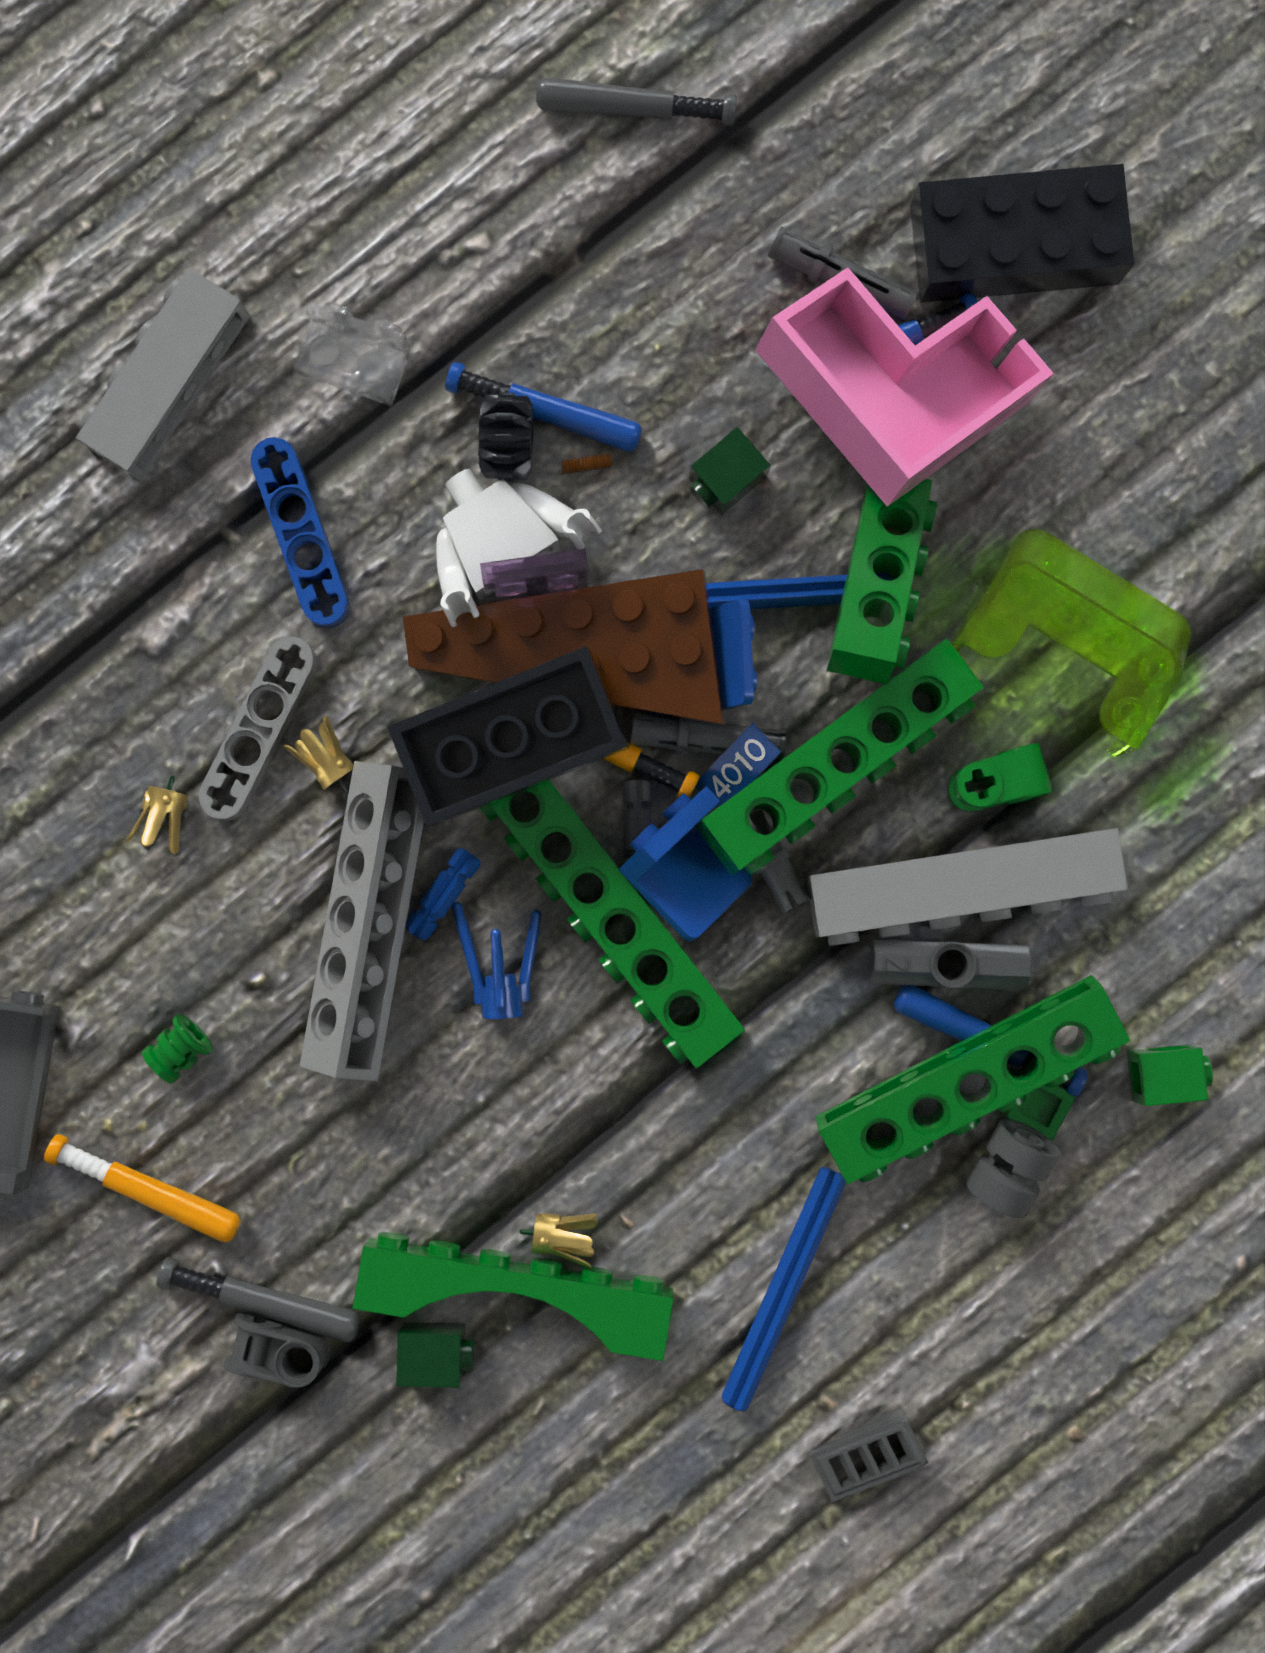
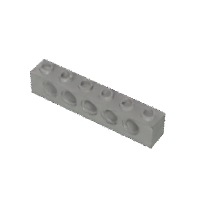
(364, 925)

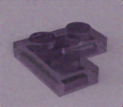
(555, 571)

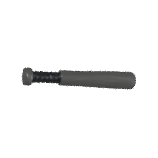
(607, 99)
(267, 1302)

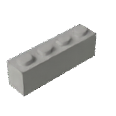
(163, 374)

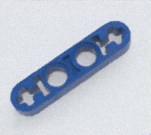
(305, 531)

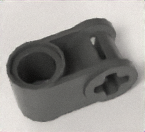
(265, 1351)

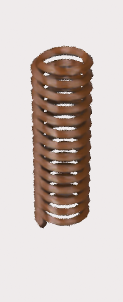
(588, 464)

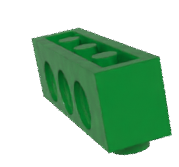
(858, 646)

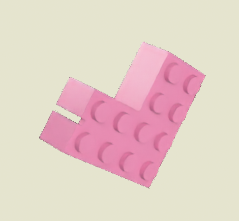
(893, 403)

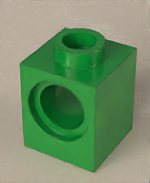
(1169, 1075)

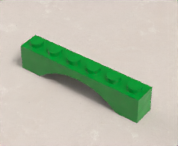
(622, 1313)

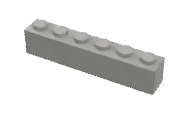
(967, 883)

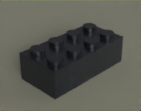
(1021, 232)
(508, 737)

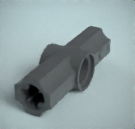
(982, 964)

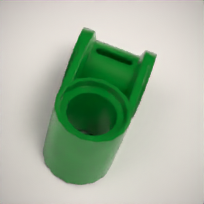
(1006, 778)

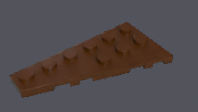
(644, 634)

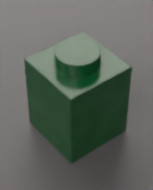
(727, 472)
(433, 1355)

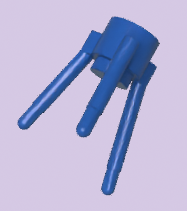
(501, 994)

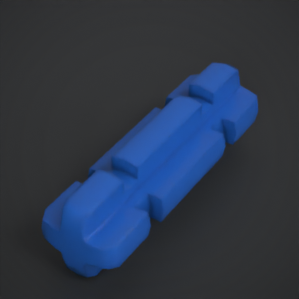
(442, 894)

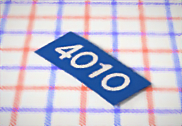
(739, 764)

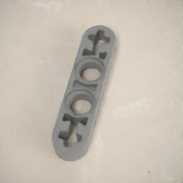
(251, 725)

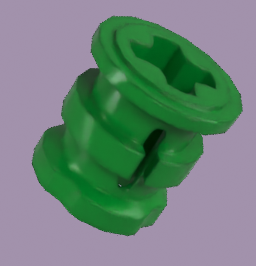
(177, 1049)

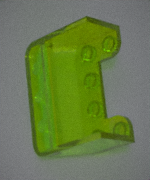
(1090, 614)

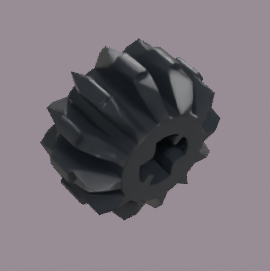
(506, 437)

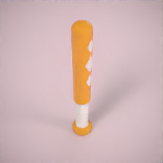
(162, 1197)

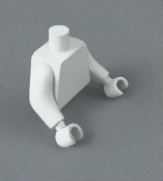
(497, 526)

